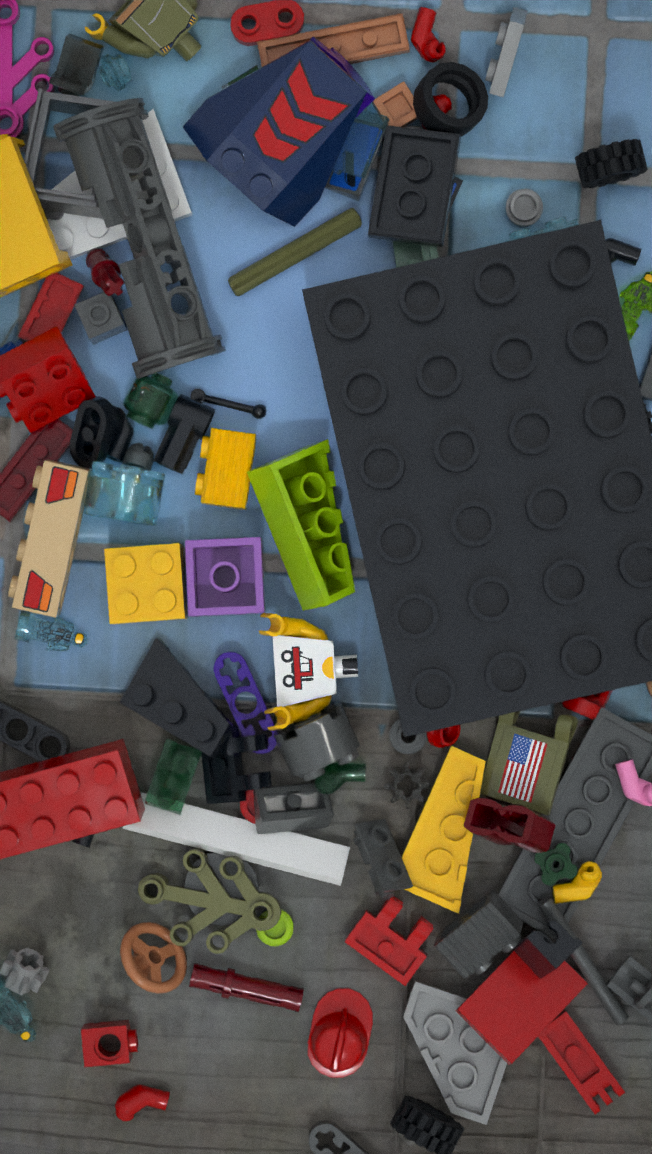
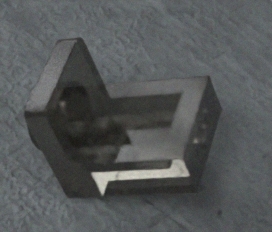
(77, 66)

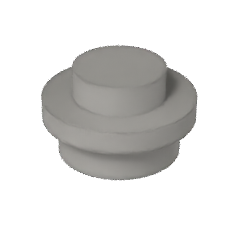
(524, 207)

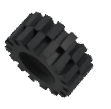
(611, 163)
(427, 1126)

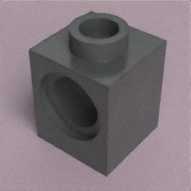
(100, 317)

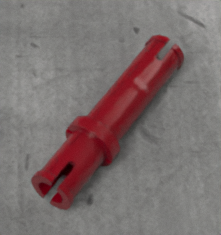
(253, 989)

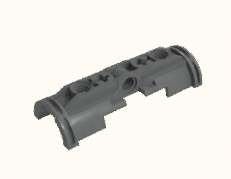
(96, 150)

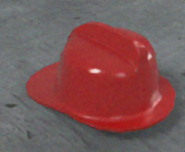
(340, 1033)

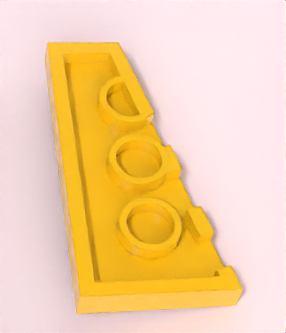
(439, 842)

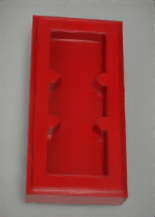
(51, 306)

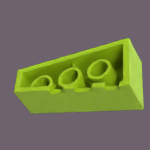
(305, 523)

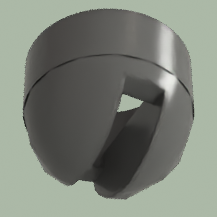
(139, 456)

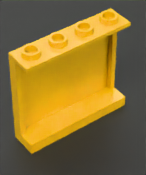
(26, 238)

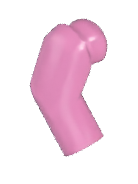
(633, 786)

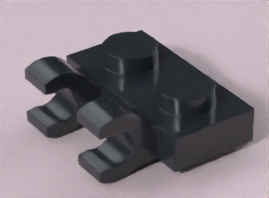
(225, 775)

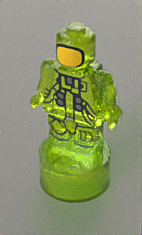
(636, 299)

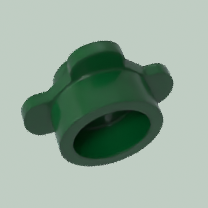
(565, 869)

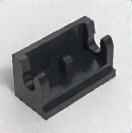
(542, 953)

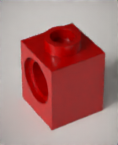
(93, 1051)

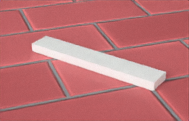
(239, 838)

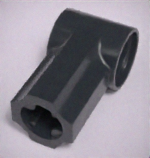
(186, 426)

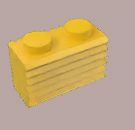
(226, 469)

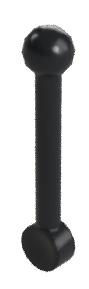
(257, 411)

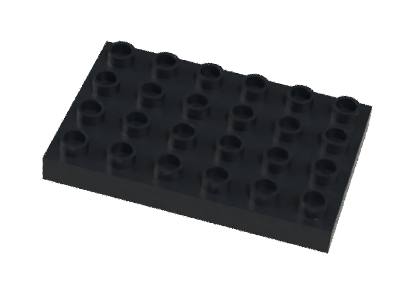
(495, 473)

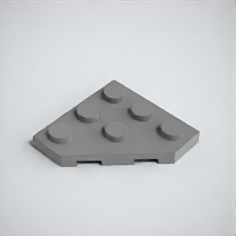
(456, 1055)

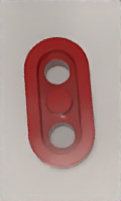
(267, 21)

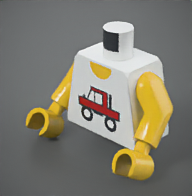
(303, 669)

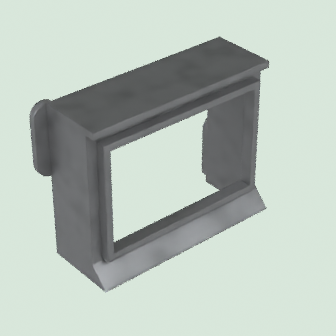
(58, 202)

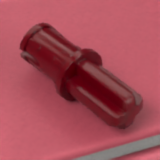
(105, 272)

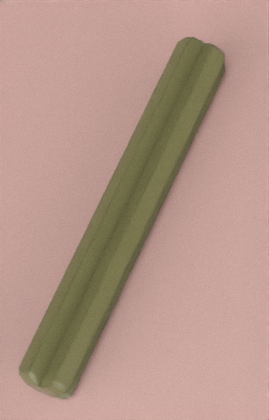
(294, 252)

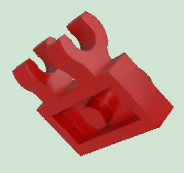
(387, 947)

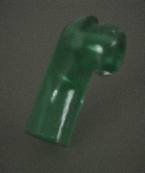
(337, 775)

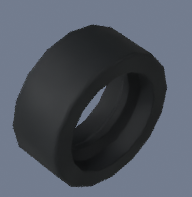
(463, 79)

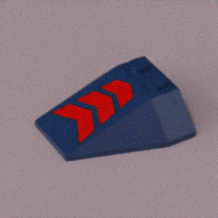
(280, 130)

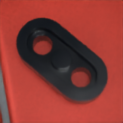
(92, 431)

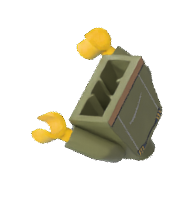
(150, 28)

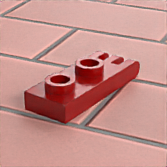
(579, 1061)

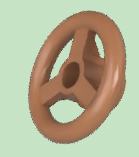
(146, 962)

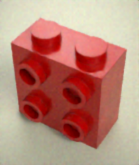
(42, 380)

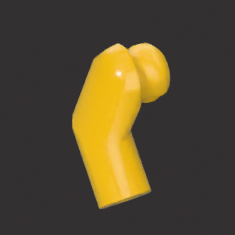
(581, 886)

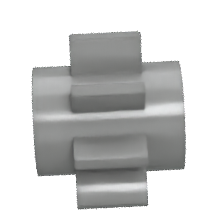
(24, 971)

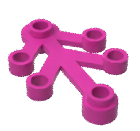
(12, 75)

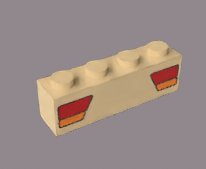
(51, 538)

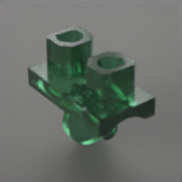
(173, 777)

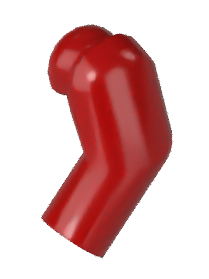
(137, 1098)

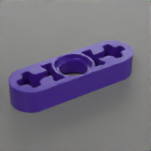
(242, 673)

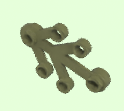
(216, 901)

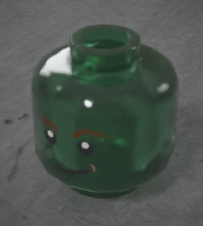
(150, 400)

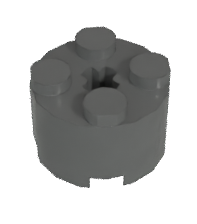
(318, 743)

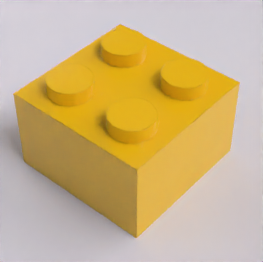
(145, 583)

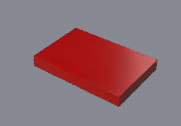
(518, 1005)

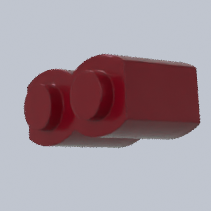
(509, 825)

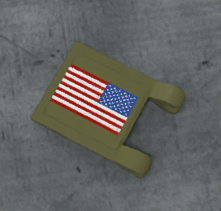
(527, 764)

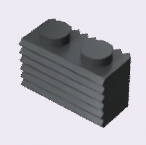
(480, 935)

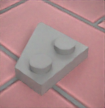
(509, 39)

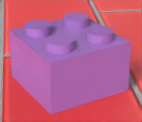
(225, 576)

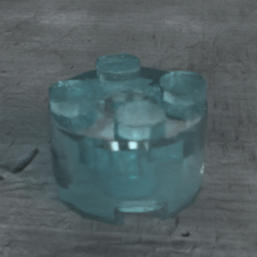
(124, 493)

